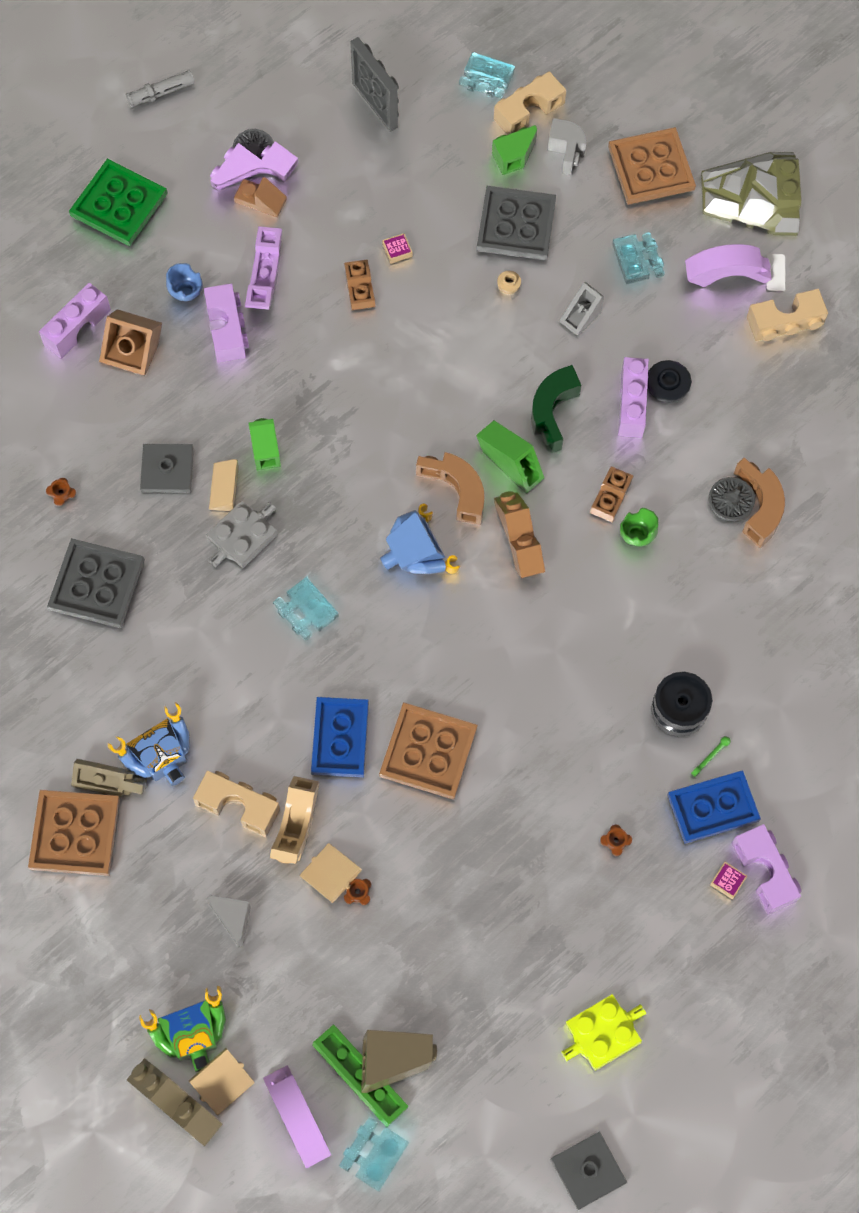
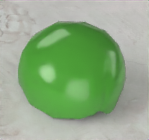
(639, 528)

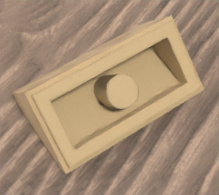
(224, 485)

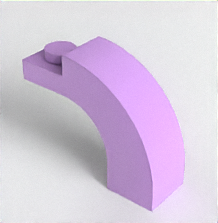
(727, 261)
(297, 1116)

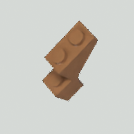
(519, 530)

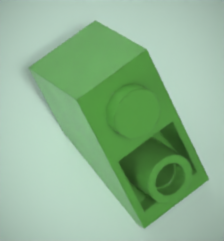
(514, 149)
(264, 444)

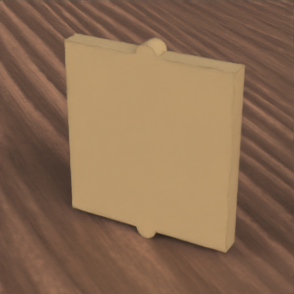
(330, 872)
(221, 1081)

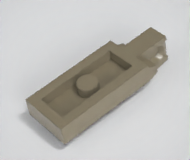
(106, 779)

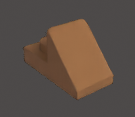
(261, 197)

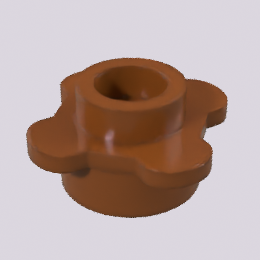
(56, 486)
(623, 837)
(363, 898)

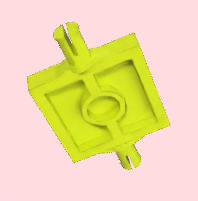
(603, 1032)

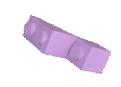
(243, 164)

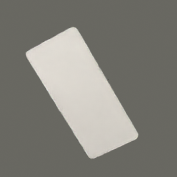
(777, 270)

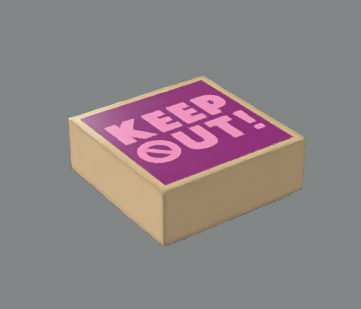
(397, 248)
(728, 880)

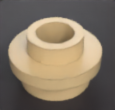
(509, 288)

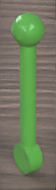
(725, 741)

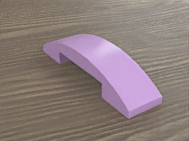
(265, 268)

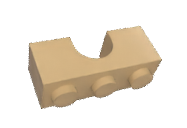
(542, 92)
(769, 322)
(218, 790)

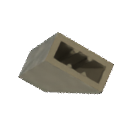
(394, 1056)

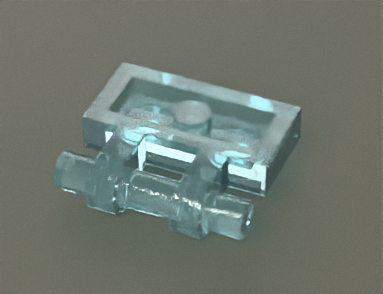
(489, 71)
(631, 258)
(311, 604)
(382, 1157)

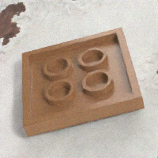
(651, 166)
(428, 751)
(74, 833)

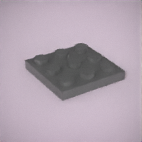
(374, 83)
(516, 223)
(96, 583)

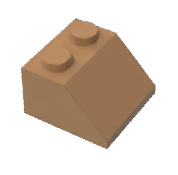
(130, 341)

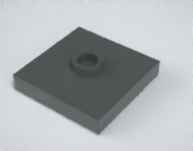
(166, 468)
(588, 1170)

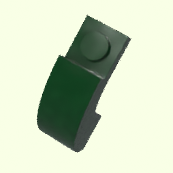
(553, 390)

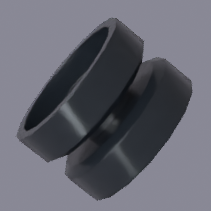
(676, 690)

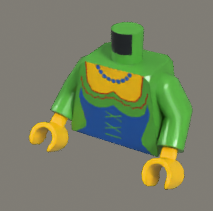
(190, 1030)

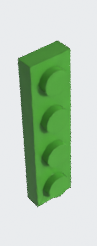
(348, 1064)

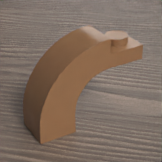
(462, 477)
(771, 501)

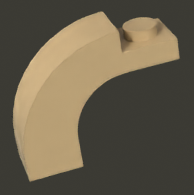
(296, 820)

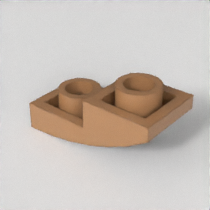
(359, 284)
(611, 494)

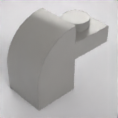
(567, 139)

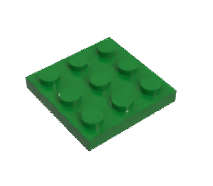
(118, 202)

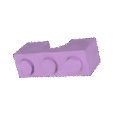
(223, 305)
(61, 331)
(633, 398)
(759, 847)

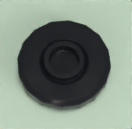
(668, 381)

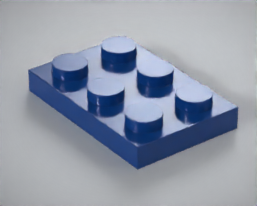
(340, 737)
(713, 807)

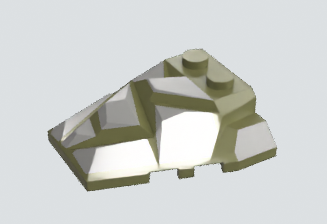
(756, 191)

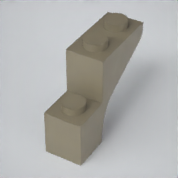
(174, 1102)

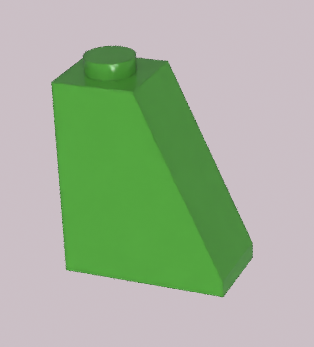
(511, 455)

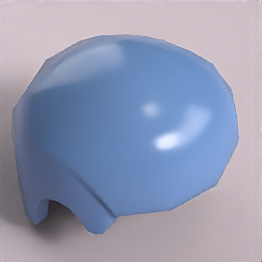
(183, 282)

